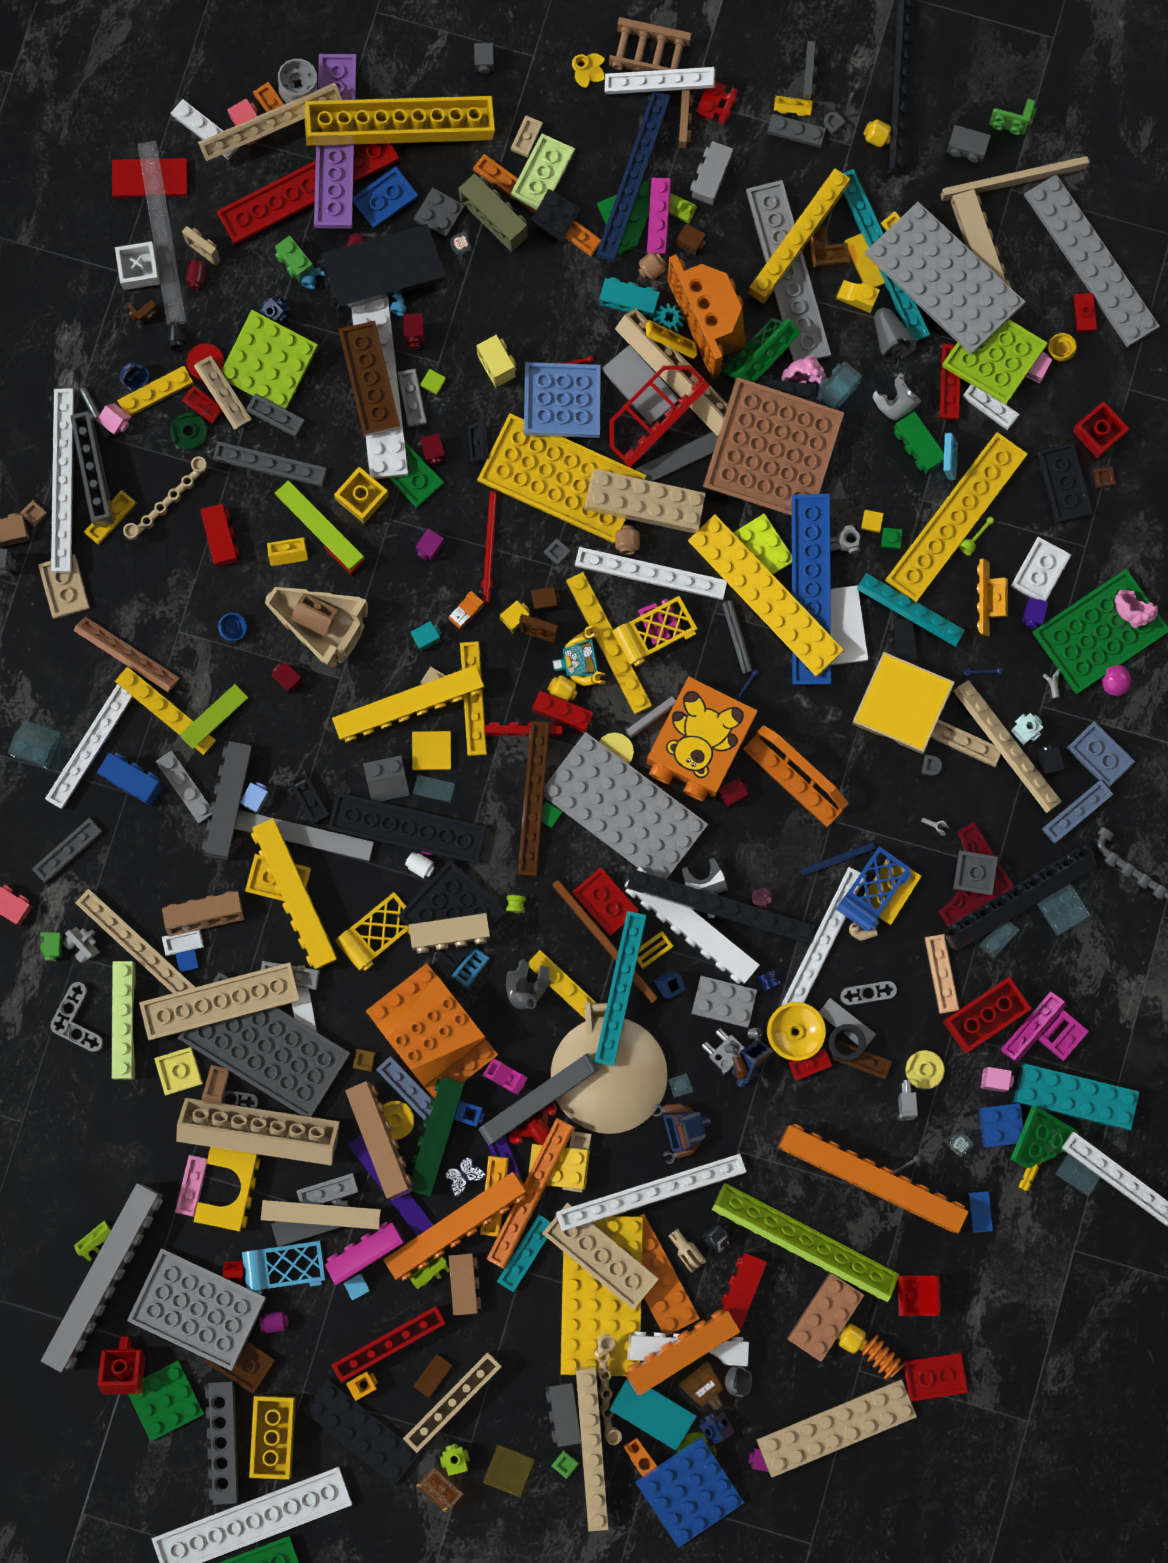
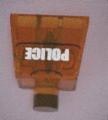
(703, 1386)

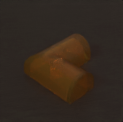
(825, 254)

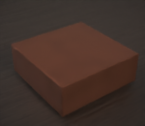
(1104, 477)

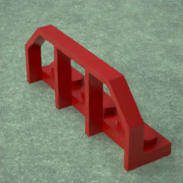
(671, 415)

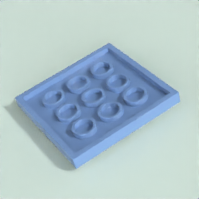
(562, 400)

